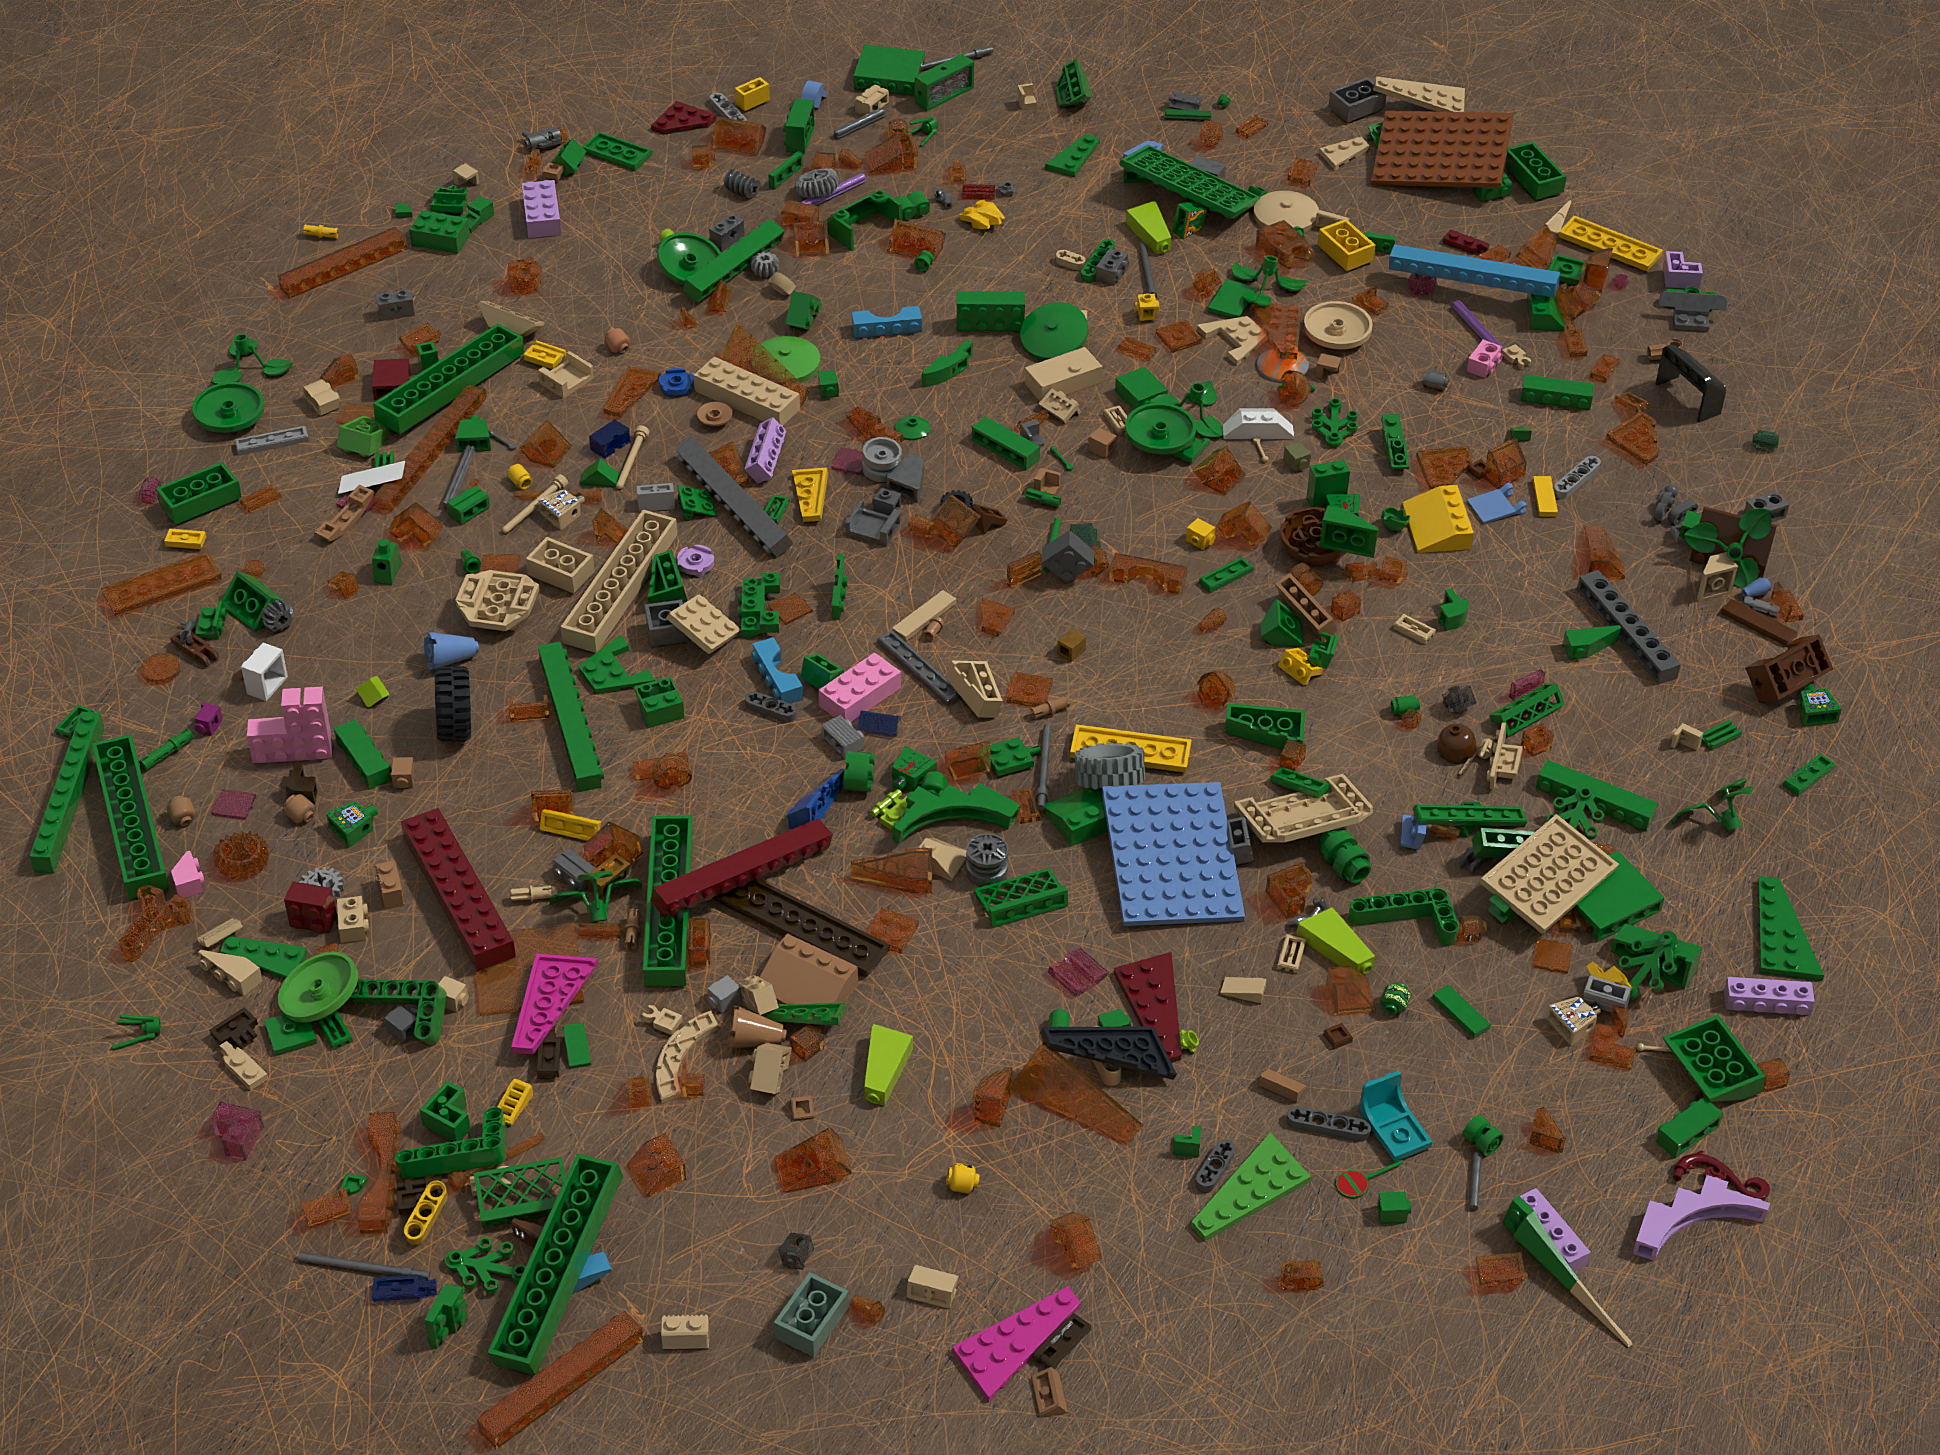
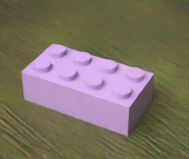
(541, 209)

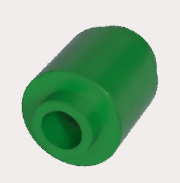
(1403, 704)
(1059, 1018)

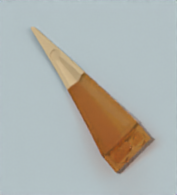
(1540, 247)

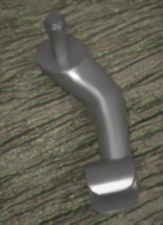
(186, 633)
(1319, 906)

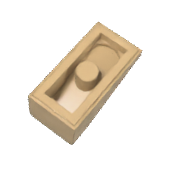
(1244, 988)

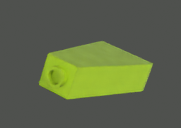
(1150, 227)
(1336, 941)
(886, 1060)

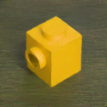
(1200, 534)

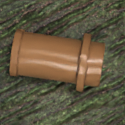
(935, 625)

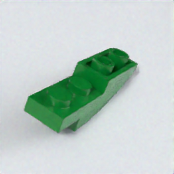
(948, 367)
(1394, 442)

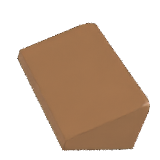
(1281, 1085)
(1049, 1392)

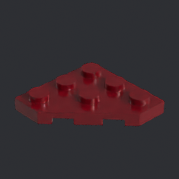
(682, 118)

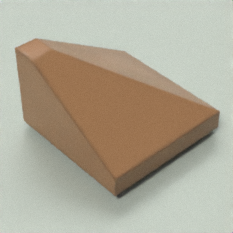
(802, 1107)

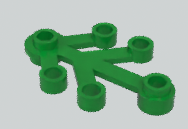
(1334, 437)
(1577, 814)
(1652, 961)
(483, 1264)

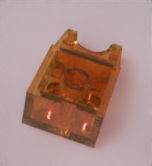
(1284, 243)

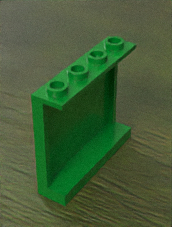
(888, 68)
(1619, 900)

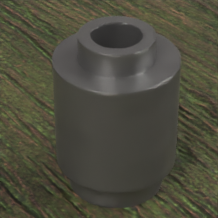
(1435, 380)

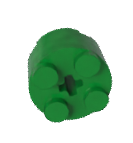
(859, 771)

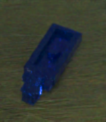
(402, 1288)

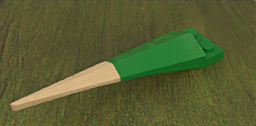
(1536, 1241)

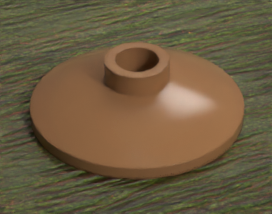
(714, 414)

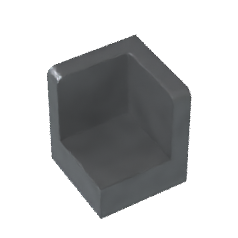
(1030, 431)

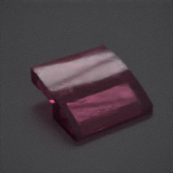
(1078, 972)

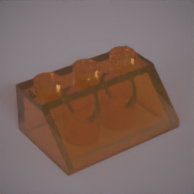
(738, 136)
(911, 239)

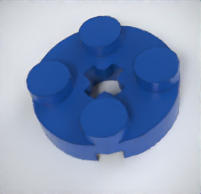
(682, 387)

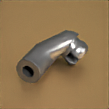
(944, 198)

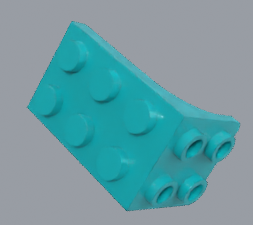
(1390, 1117)

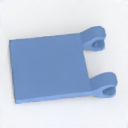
(1495, 505)

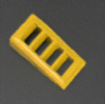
(519, 1090)

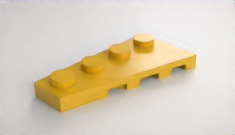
(811, 492)

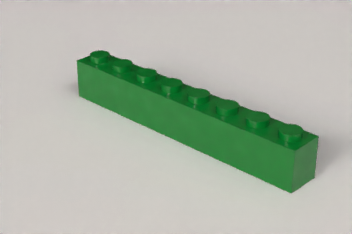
(733, 260)

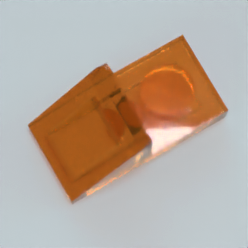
(1370, 301)
(605, 524)
(639, 1091)
(1547, 1133)

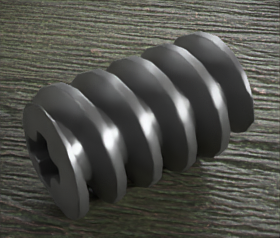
(741, 184)

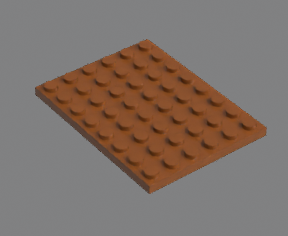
(1442, 149)

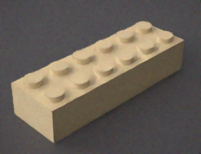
(746, 391)

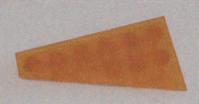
(1281, 326)
(751, 356)

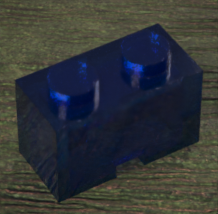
(609, 438)

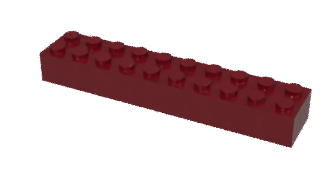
(458, 889)

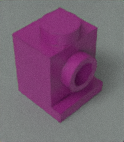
(208, 719)

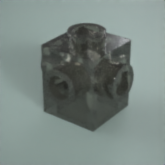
(1458, 699)

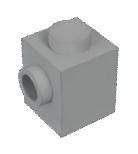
(724, 994)

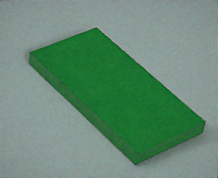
(617, 151)

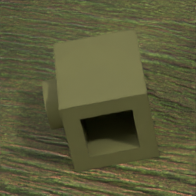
(1296, 456)

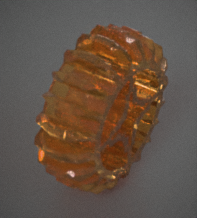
(240, 849)

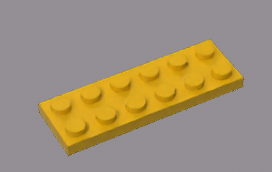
(1598, 238)
(1159, 751)

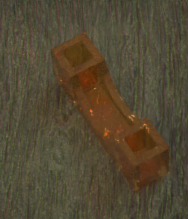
(1128, 567)

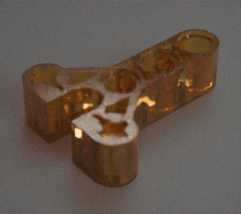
(153, 920)

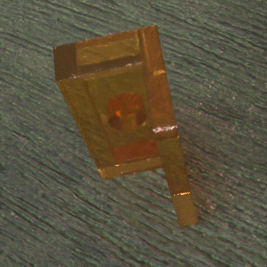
(1788, 605)

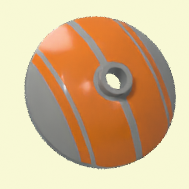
(1274, 367)

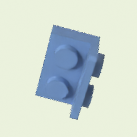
(1411, 832)

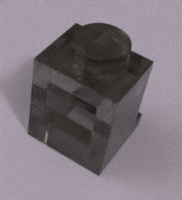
(796, 1250)

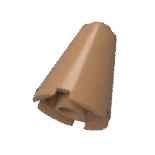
(753, 1030)

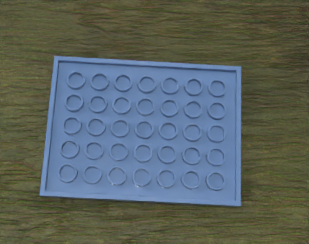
(1172, 854)

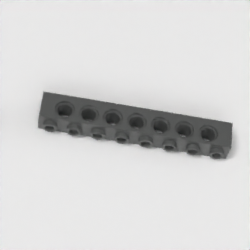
(1634, 632)

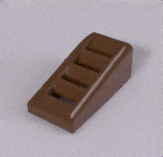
(526, 1231)

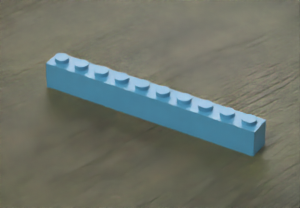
(1474, 270)

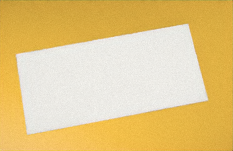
(372, 476)

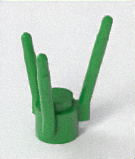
(929, 125)
(149, 1024)

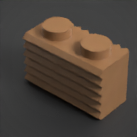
(389, 884)

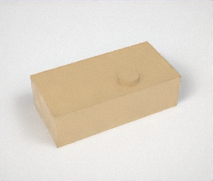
(1064, 373)

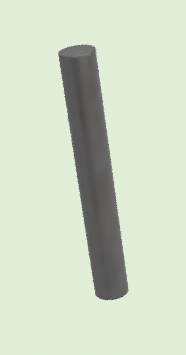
(1475, 1181)

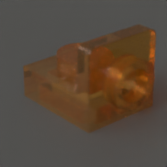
(345, 582)

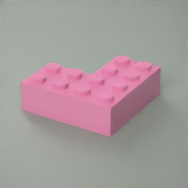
(296, 736)

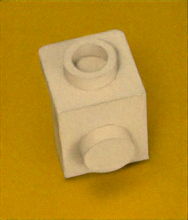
(1687, 736)

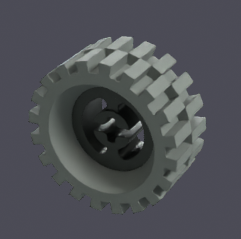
(1109, 765)

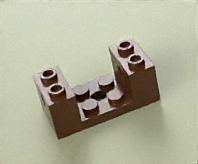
(1777, 676)

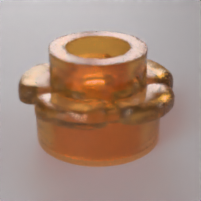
(1406, 718)

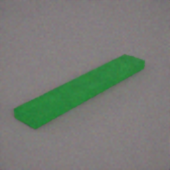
(1469, 815)

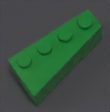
(1265, 724)

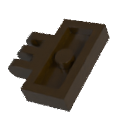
(235, 1028)

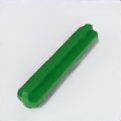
(1187, 114)

